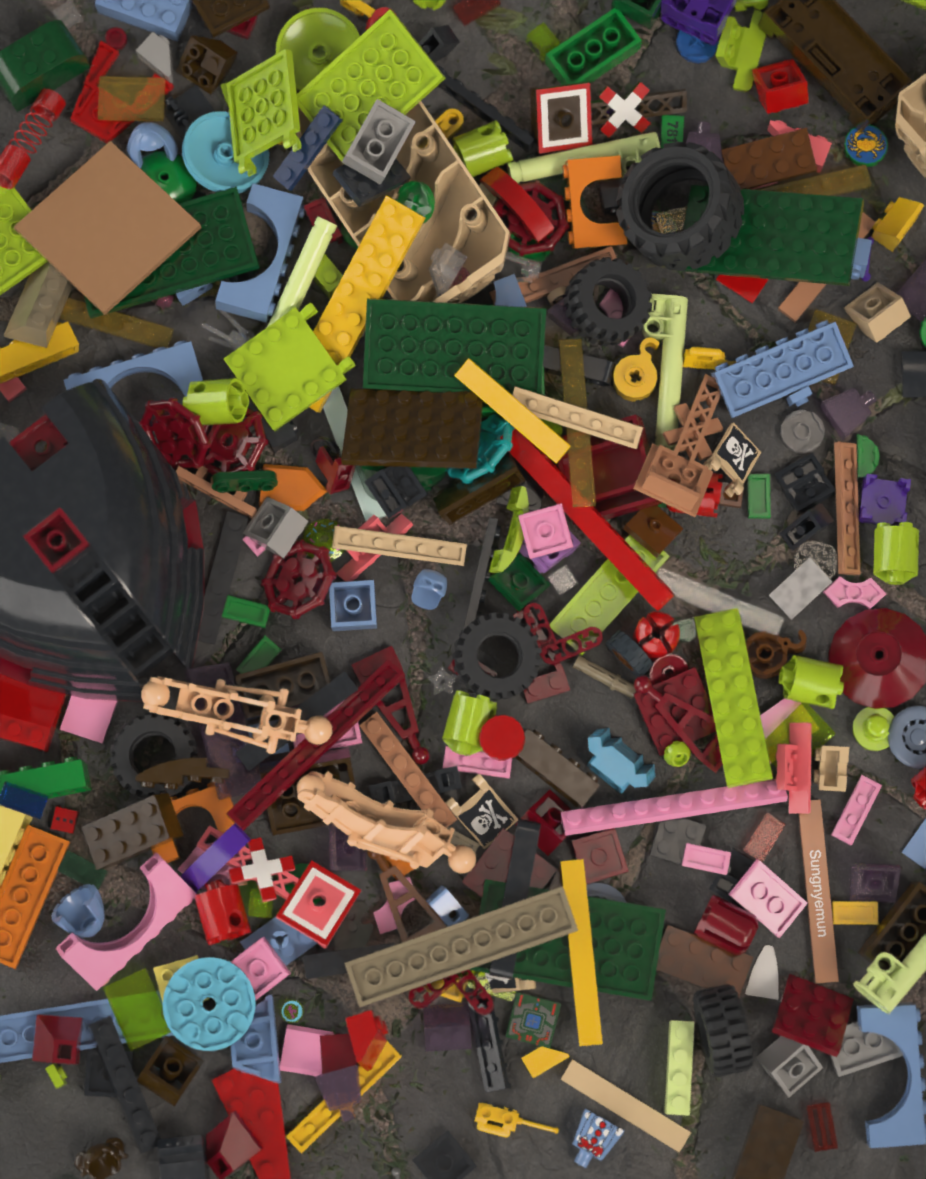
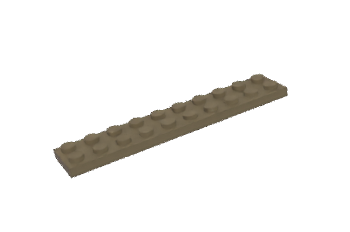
(461, 946)

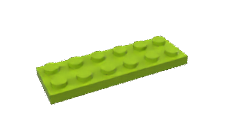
(601, 598)

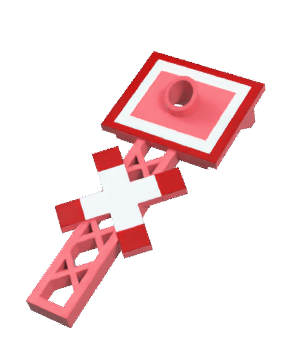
(298, 911)

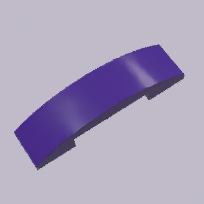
(215, 857)

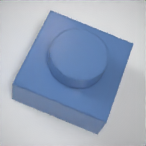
(800, 397)

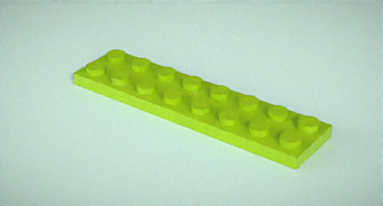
(733, 698)

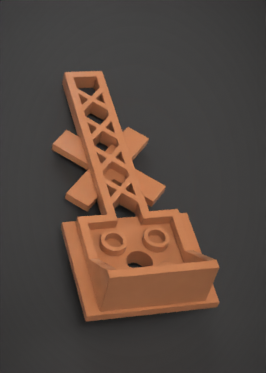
(666, 464)

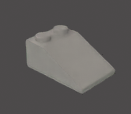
(378, 141)

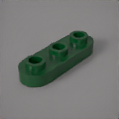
(244, 481)

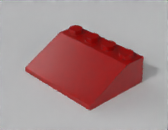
(28, 714)

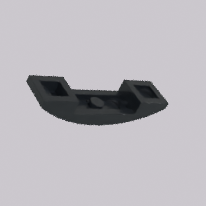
(442, 781)

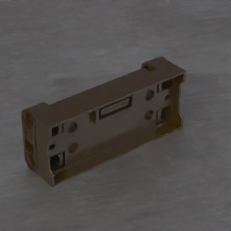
(838, 56)

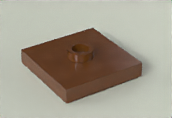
(653, 529)

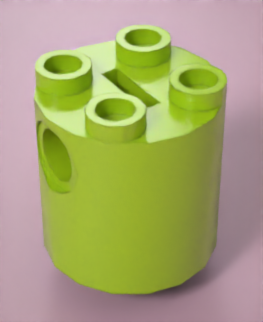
(482, 148)
(217, 401)
(896, 552)
(811, 681)
(466, 721)

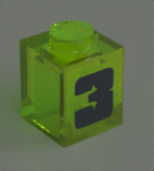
(542, 41)

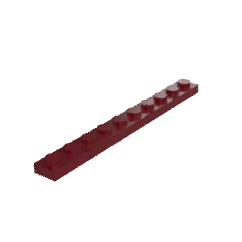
(307, 753)

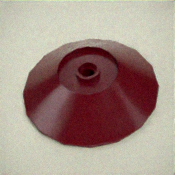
(884, 680)

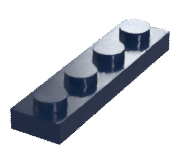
(311, 144)

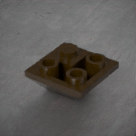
(206, 62)

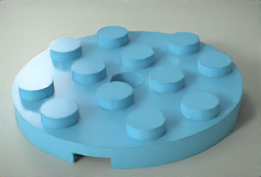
(185, 1009)

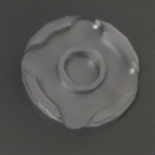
(802, 431)

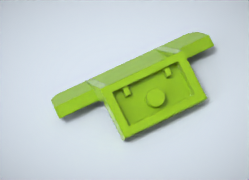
(741, 49)

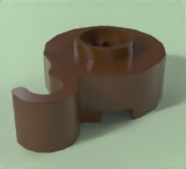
(777, 647)

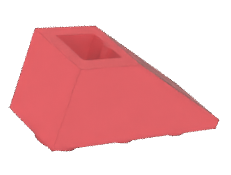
(819, 144)

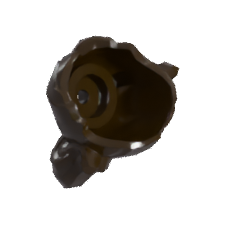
(101, 1159)

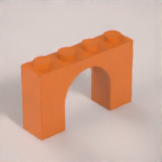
(579, 174)
(205, 799)

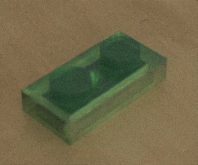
(82, 870)

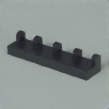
(489, 1049)

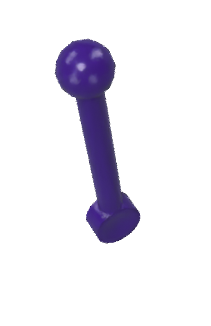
(867, 276)

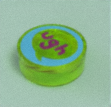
(292, 1011)

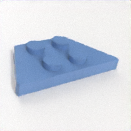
(258, 1048)

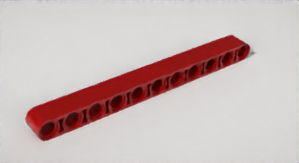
(591, 522)

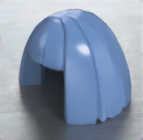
(150, 137)
(80, 912)

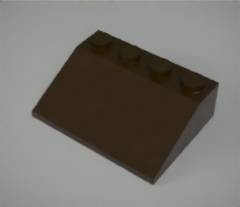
(287, 811)

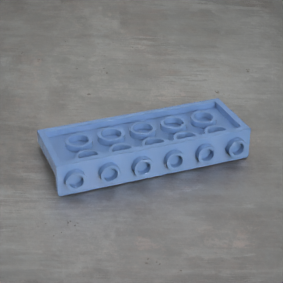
(782, 368)

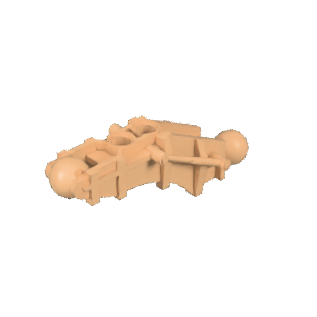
(157, 694)
(381, 827)

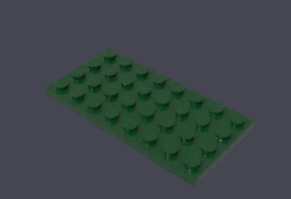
(787, 236)
(212, 254)
(428, 342)
(623, 943)

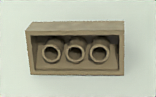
(39, 307)

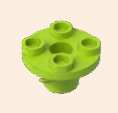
(872, 727)

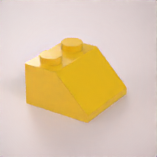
(896, 223)

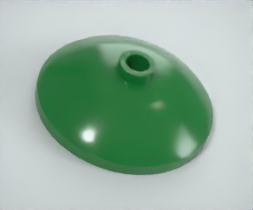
(180, 183)

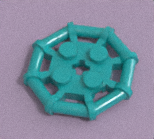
(490, 449)

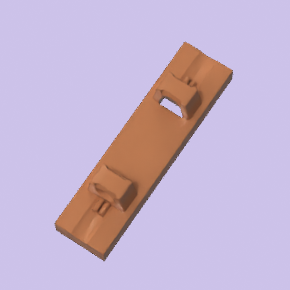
(198, 482)

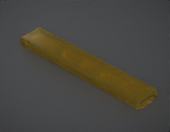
(118, 325)

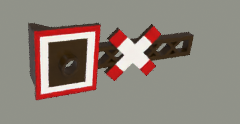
(552, 103)

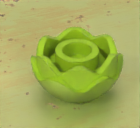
(677, 754)

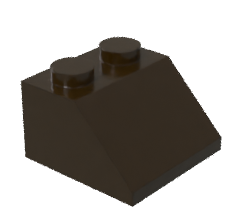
(170, 1071)

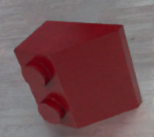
(548, 813)

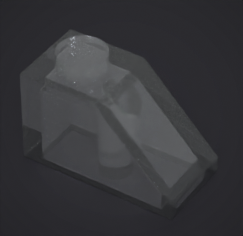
(445, 267)

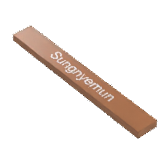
(818, 895)

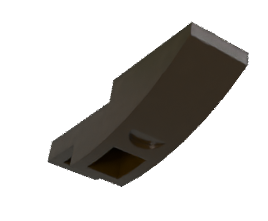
(172, 773)

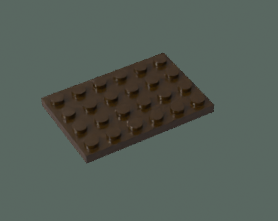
(412, 428)

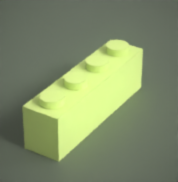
(679, 1067)

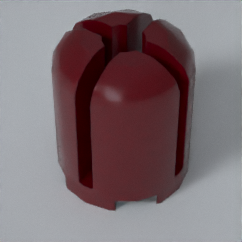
(727, 926)

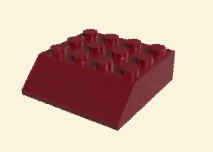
(616, 473)

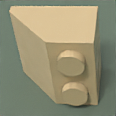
(878, 311)

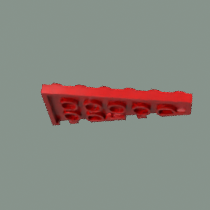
(261, 1110)

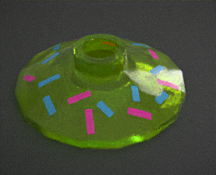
(321, 528)

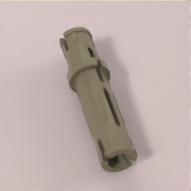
(600, 674)

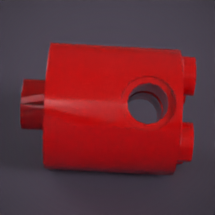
(222, 912)

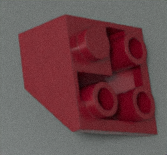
(57, 1039)
(230, 1146)

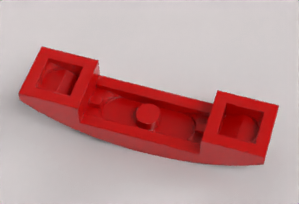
(519, 202)

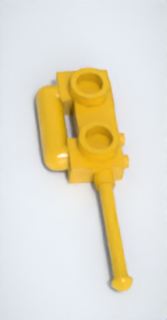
(704, 358)
(507, 1118)

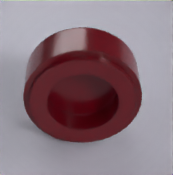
(116, 38)

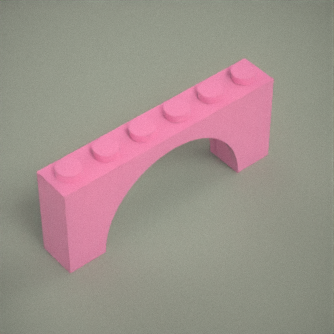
(102, 960)

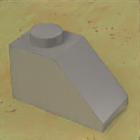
(157, 55)

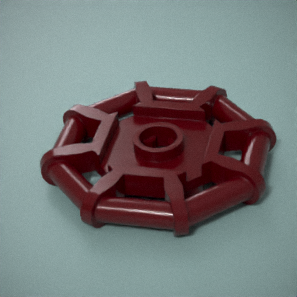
(516, 226)
(167, 423)
(241, 443)
(291, 571)

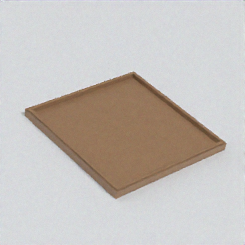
(107, 227)

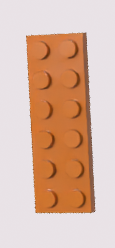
(26, 890)

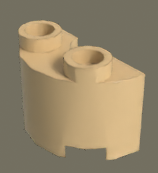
(831, 768)

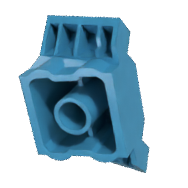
(617, 762)

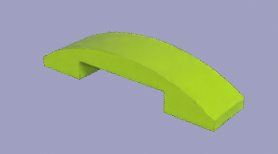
(519, 505)

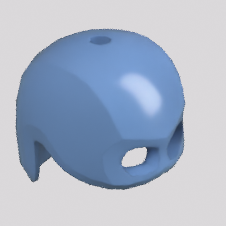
(429, 589)

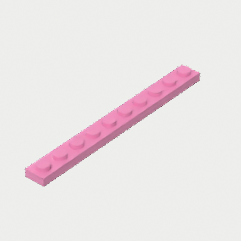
(671, 807)

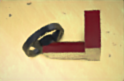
(338, 475)

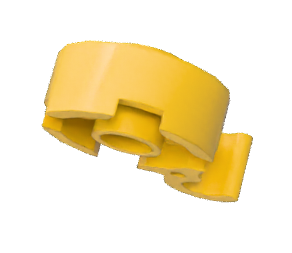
(639, 365)

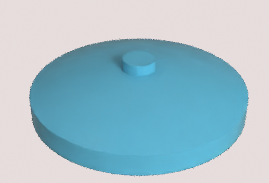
(210, 156)

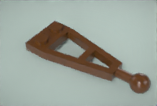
(388, 872)

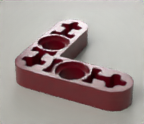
(551, 641)
(448, 982)

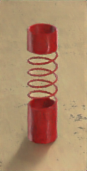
(13, 158)

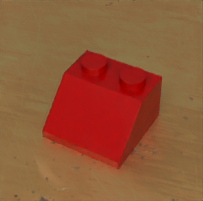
(780, 86)
(367, 1037)

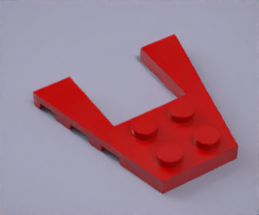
(86, 109)

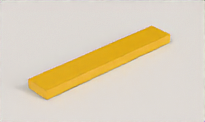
(512, 410)
(321, 1118)

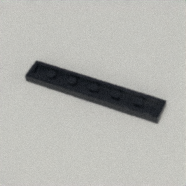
(316, 705)

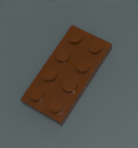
(771, 159)
(699, 961)

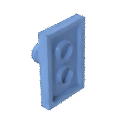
(283, 938)

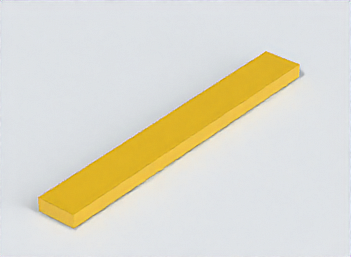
(582, 955)

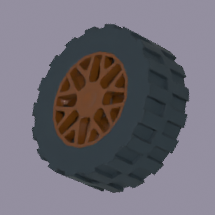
(629, 653)

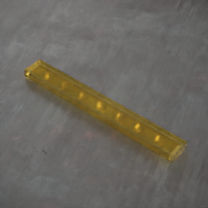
(580, 451)

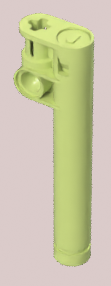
(552, 164)
(305, 268)
(670, 319)
(892, 985)

